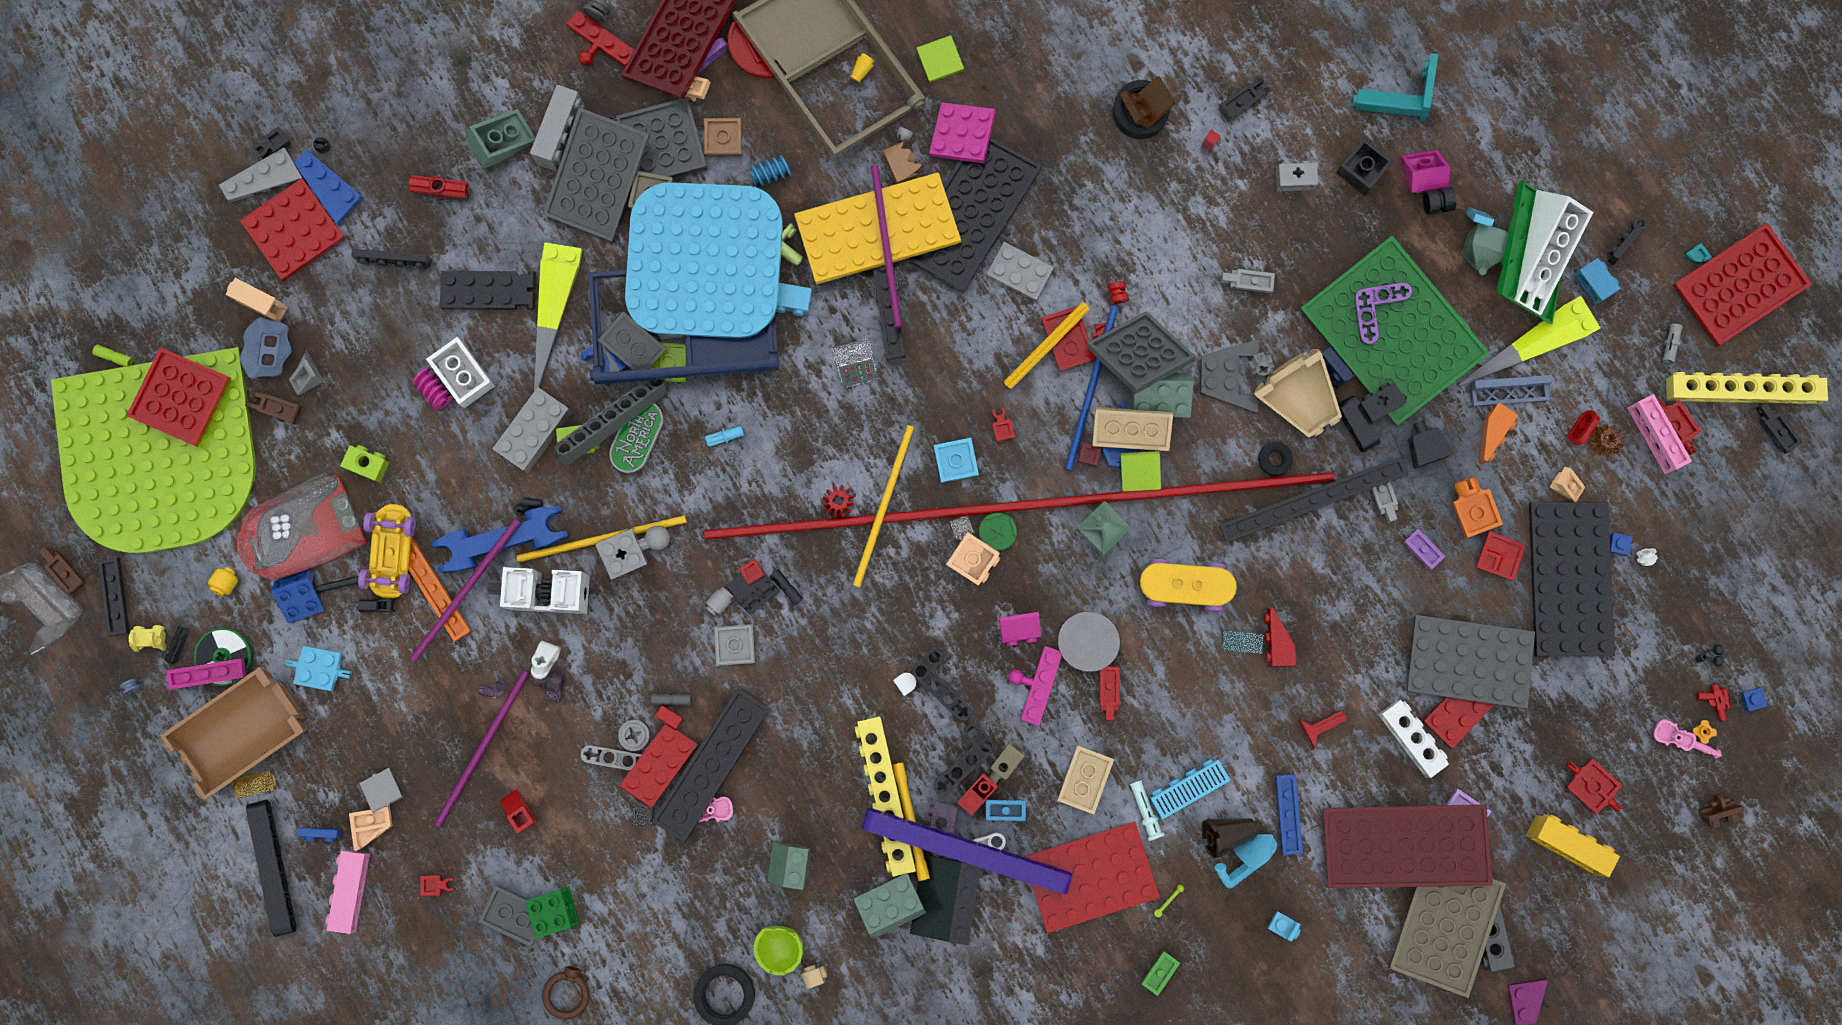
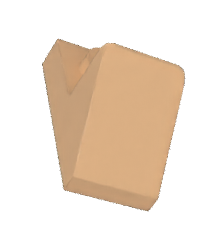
(698, 89)
(1568, 484)

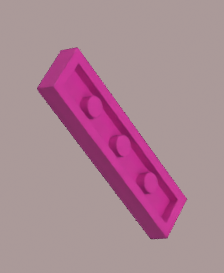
(206, 673)

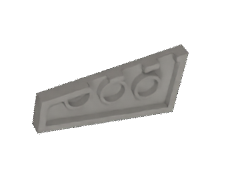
(263, 176)

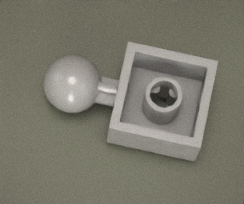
(655, 538)

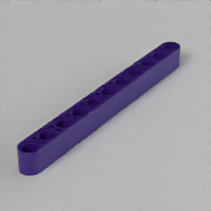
(967, 851)

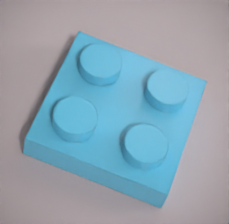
(956, 460)

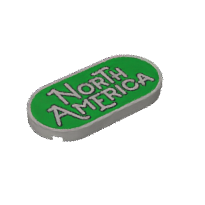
(636, 440)

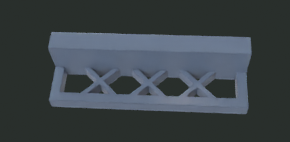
(1511, 383)

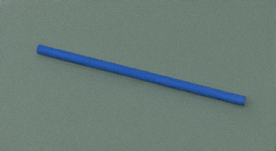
(1089, 396)

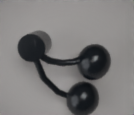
(1718, 660)

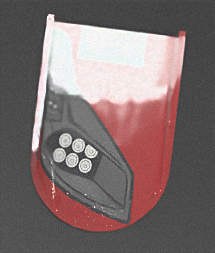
(300, 529)

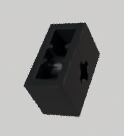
(1394, 400)

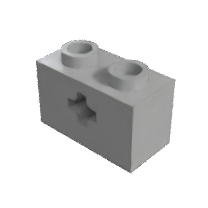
(1288, 181)

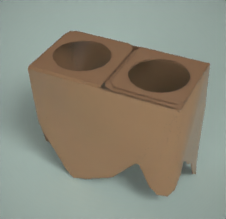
(901, 163)

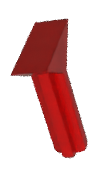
(1313, 730)

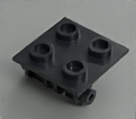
(753, 595)

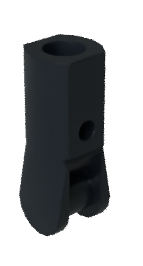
(374, 605)

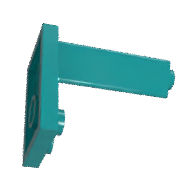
(1401, 103)

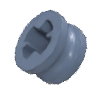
(130, 686)

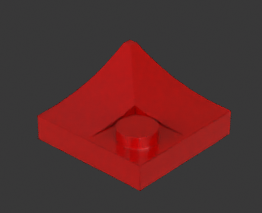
(1500, 556)

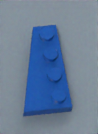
(330, 189)

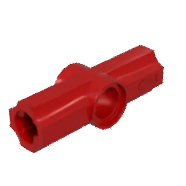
(428, 185)

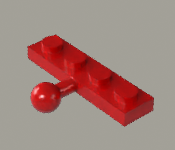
(600, 39)

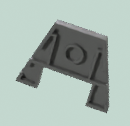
(1221, 375)

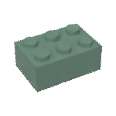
(1167, 395)
(889, 906)

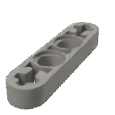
(618, 757)

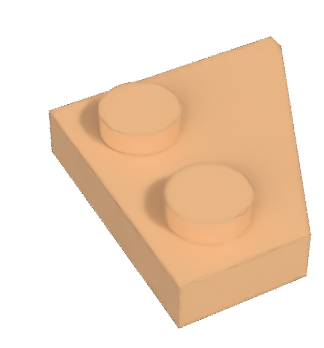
(369, 825)

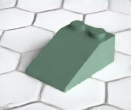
(499, 138)

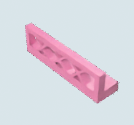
(1660, 433)

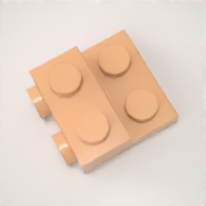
(973, 559)

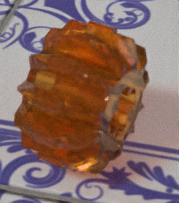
(1600, 442)

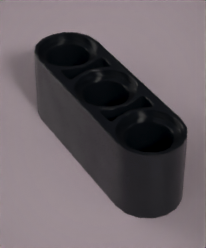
(1358, 424)

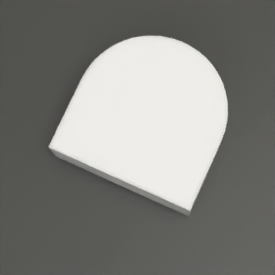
(905, 682)

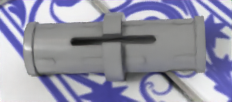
(1672, 343)

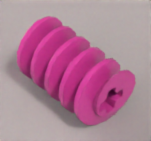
(431, 390)

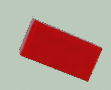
(1211, 140)
(669, 717)

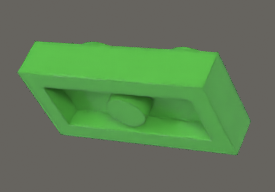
(1160, 973)

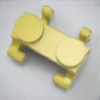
(142, 637)

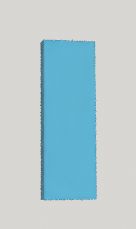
(1479, 216)

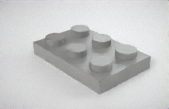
(1019, 271)

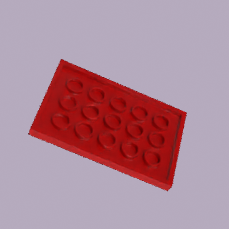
(1742, 284)
(1107, 877)

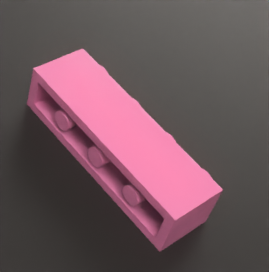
(348, 891)

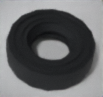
(1278, 447)

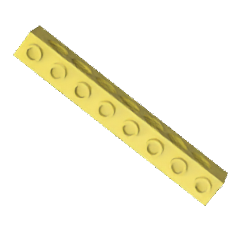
(1815, 388)
(875, 726)

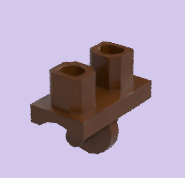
(1721, 808)

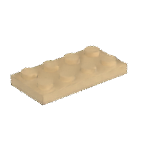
(1132, 429)

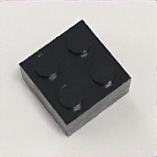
(1364, 166)

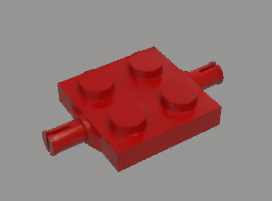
(1682, 423)
(1593, 786)

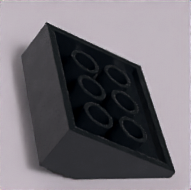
(947, 900)

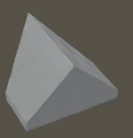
(306, 375)

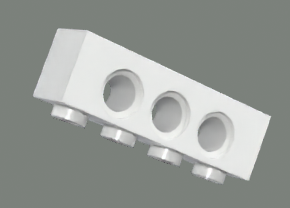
(1391, 717)

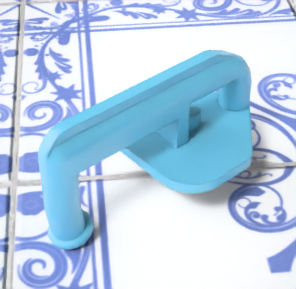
(1253, 855)

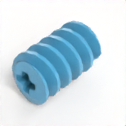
(769, 170)

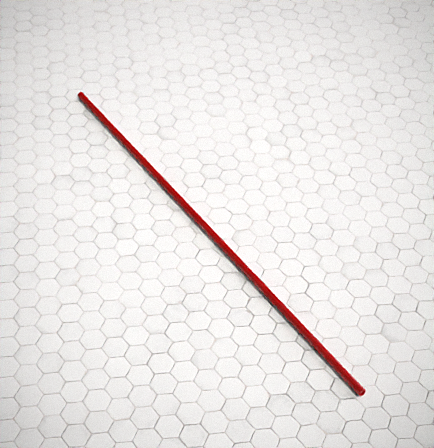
(1020, 505)

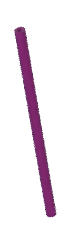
(886, 246)
(465, 590)
(481, 749)

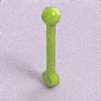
(1158, 912)

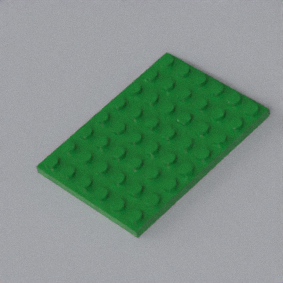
(1419, 340)

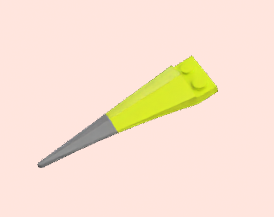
(557, 276)
(1569, 324)

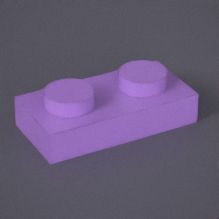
(1424, 549)

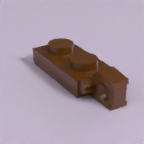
(61, 571)

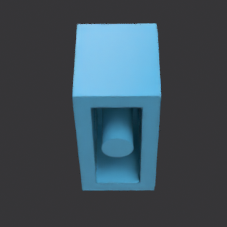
(1597, 281)
(1005, 810)

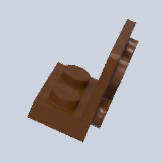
(1149, 103)

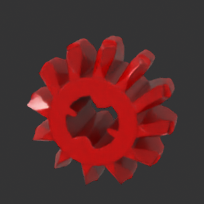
(834, 506)

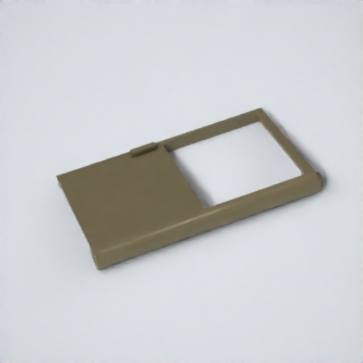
(811, 33)

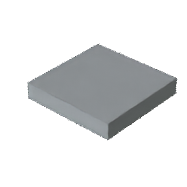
(734, 645)

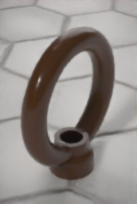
(570, 974)

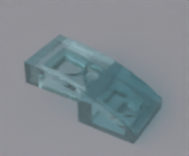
(1243, 642)

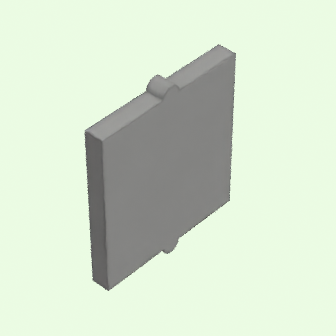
(381, 790)

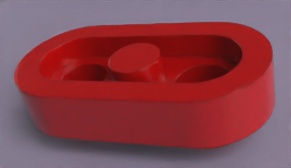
(1583, 427)

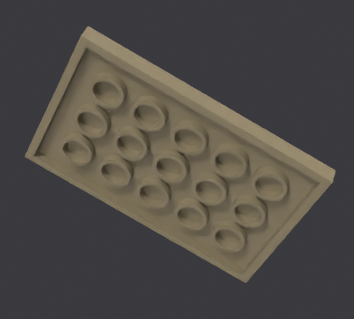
(1447, 934)

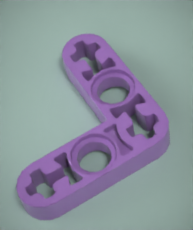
(1374, 300)

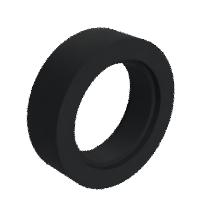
(1127, 127)
(700, 1000)

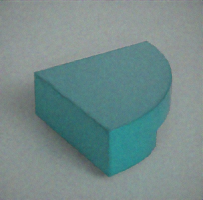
(1698, 254)

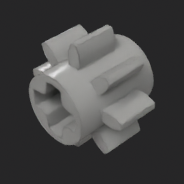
(1261, 364)

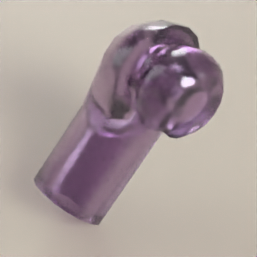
(495, 691)

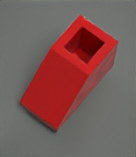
(977, 794)
(518, 812)

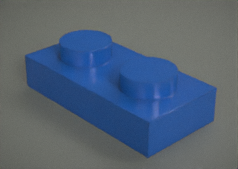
(328, 834)

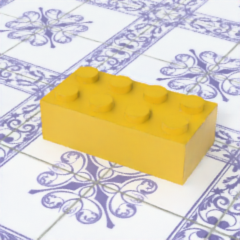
(1573, 846)

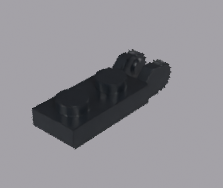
(1243, 99)

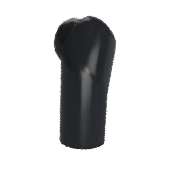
(526, 504)

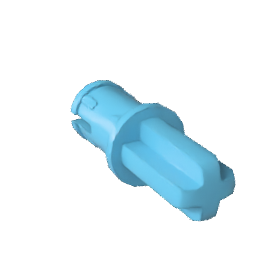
(724, 435)

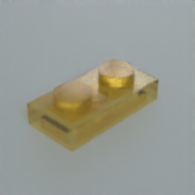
(254, 784)

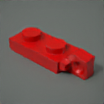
(1109, 690)

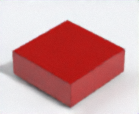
(751, 572)

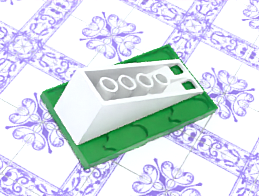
(1539, 247)

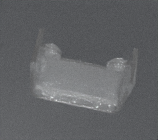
(43, 598)

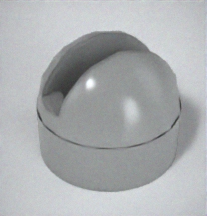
(904, 134)

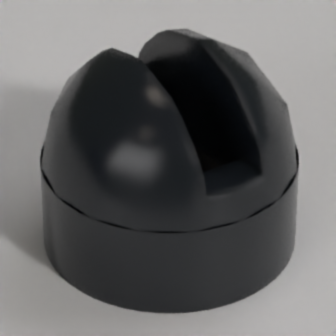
(321, 148)

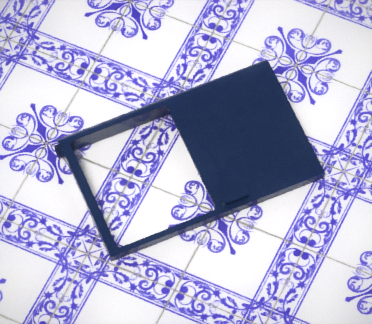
(703, 354)

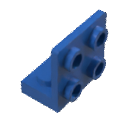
(297, 596)

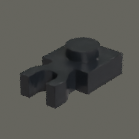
(273, 142)

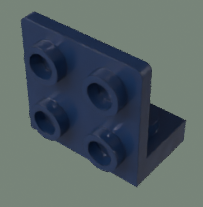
(1337, 369)

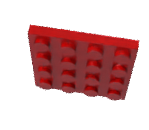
(292, 229)
(178, 397)

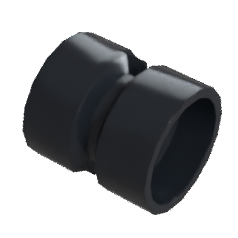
(1443, 200)

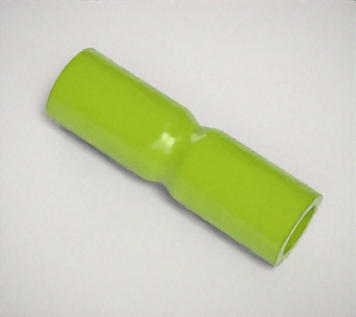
(110, 355)

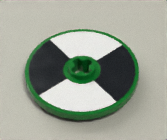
(220, 642)

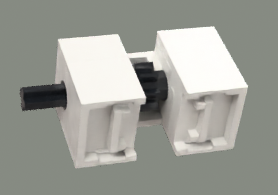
(523, 591)

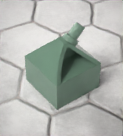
(1485, 247)
(1103, 529)

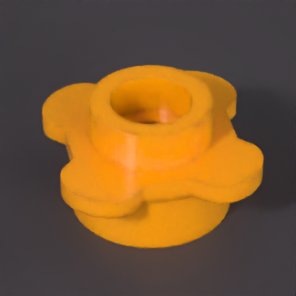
(1698, 731)

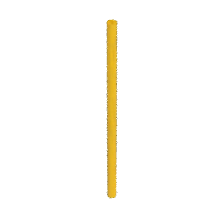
(883, 506)
(593, 540)

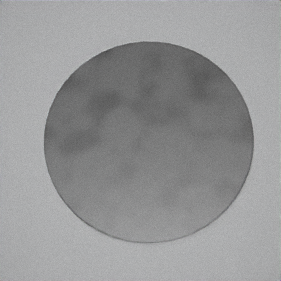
(1088, 641)

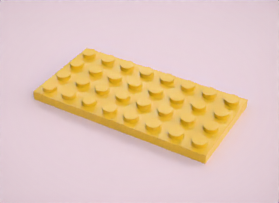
(847, 235)

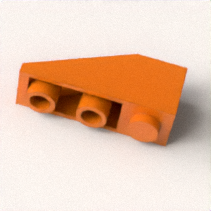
(1494, 428)

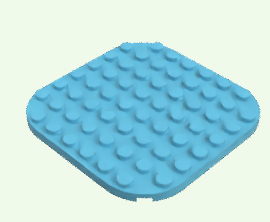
(704, 260)

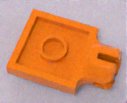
(1475, 508)

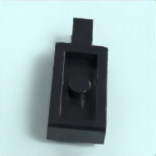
(1628, 238)
(1778, 428)

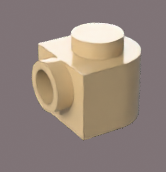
(814, 976)

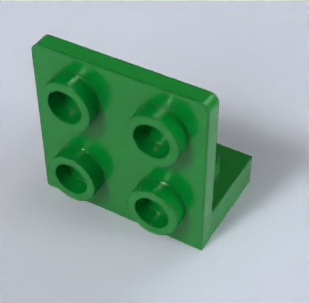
(552, 912)

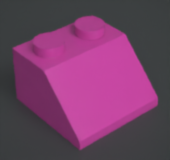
(1425, 171)
(1020, 628)

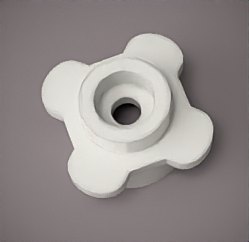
(1647, 556)

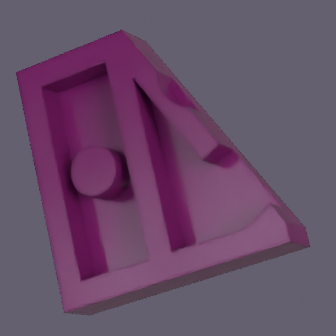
(1526, 1000)

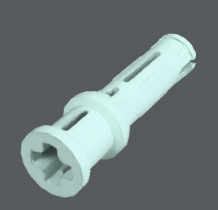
(1149, 820)

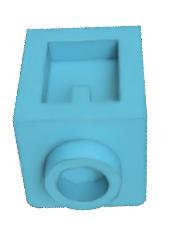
(1284, 926)

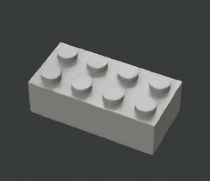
(556, 127)
(532, 430)

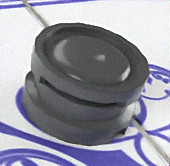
(597, 9)

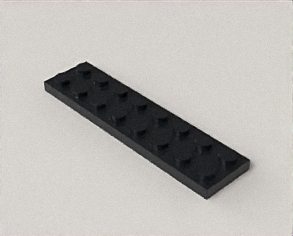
(711, 765)

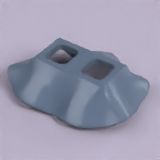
(255, 348)

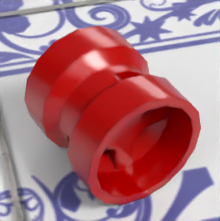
(1118, 292)

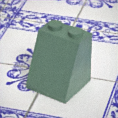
(789, 865)

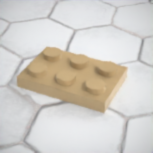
(1085, 780)

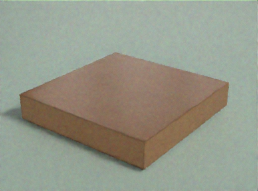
(722, 137)

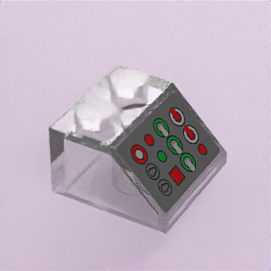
(855, 363)

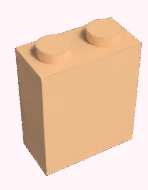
(256, 300)

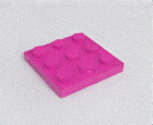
(962, 132)

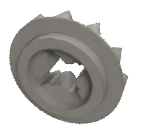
(625, 732)

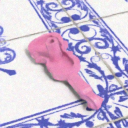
(1668, 733)
(719, 809)

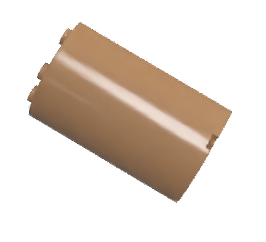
(235, 731)

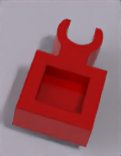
(1002, 428)
(433, 885)

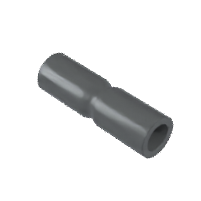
(675, 699)

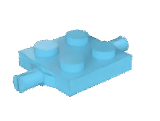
(318, 668)

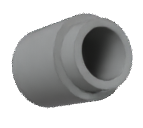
(719, 601)

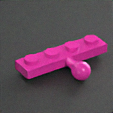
(1040, 685)

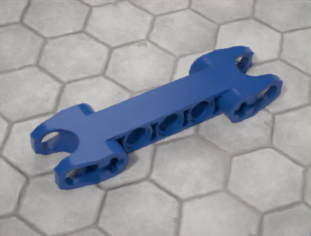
(467, 548)

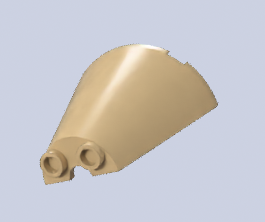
(1302, 393)

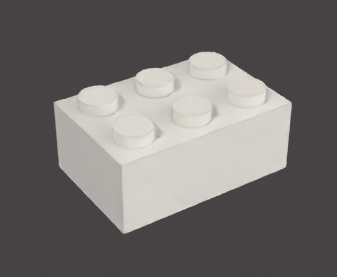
(460, 372)

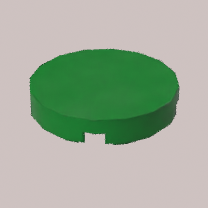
(998, 531)

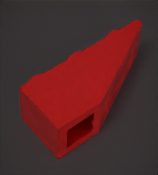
(1280, 646)

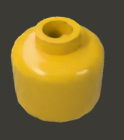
(222, 581)

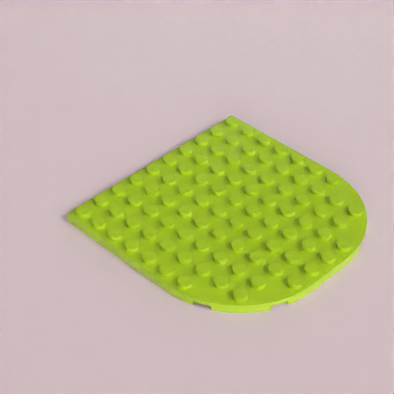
(143, 486)

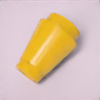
(862, 67)

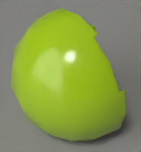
(778, 949)

